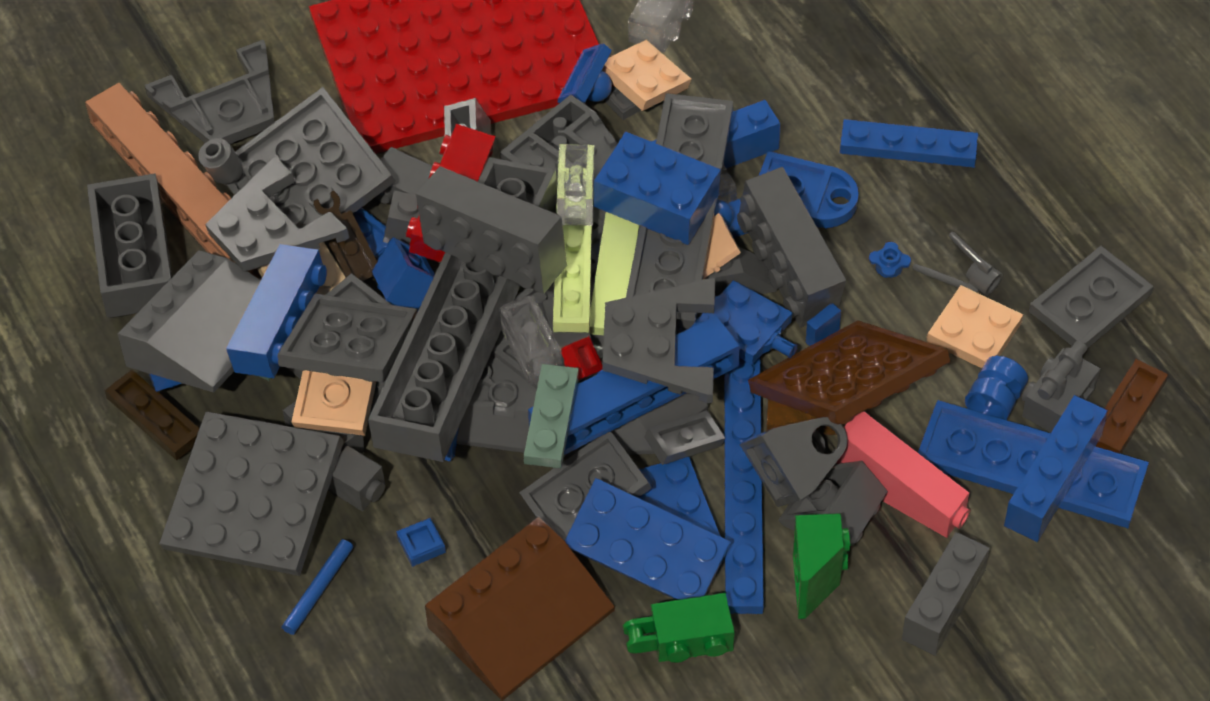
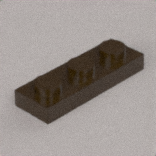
(153, 414)

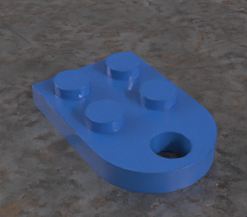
(817, 187)

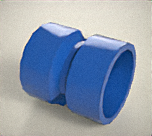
(997, 387)

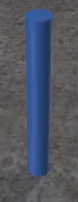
(317, 587)

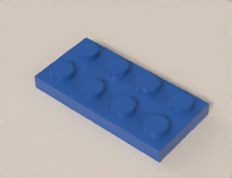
(646, 543)

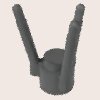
(981, 274)

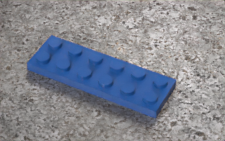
(1002, 451)

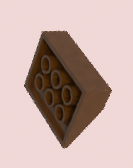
(518, 608)

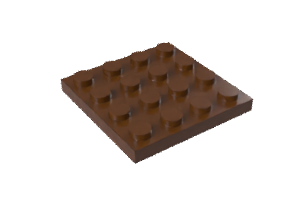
(849, 371)

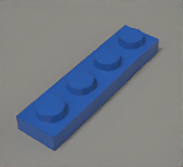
(909, 143)

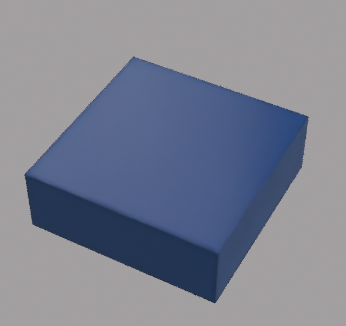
(823, 324)
(421, 542)

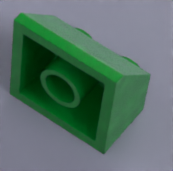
(818, 558)

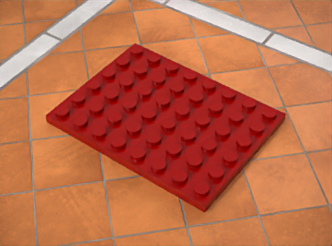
(413, 57)

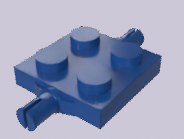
(752, 322)

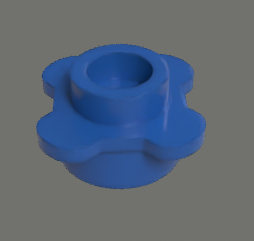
(886, 267)

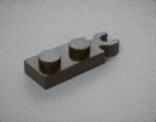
(354, 253)

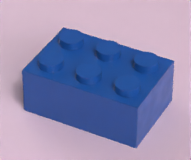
(656, 188)

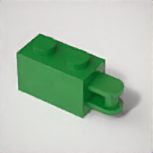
(683, 629)

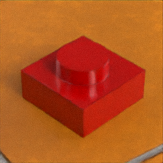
(582, 356)

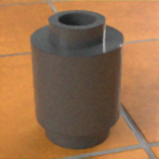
(221, 161)

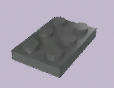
(1091, 298)
(562, 490)

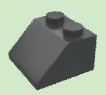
(845, 490)

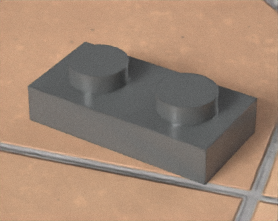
(684, 437)

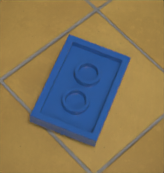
(679, 493)

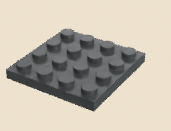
(323, 157)
(252, 493)

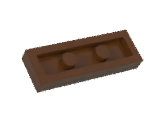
(1130, 405)

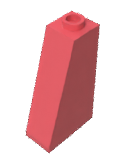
(910, 479)

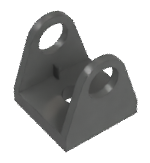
(790, 462)

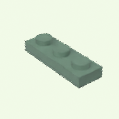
(551, 416)

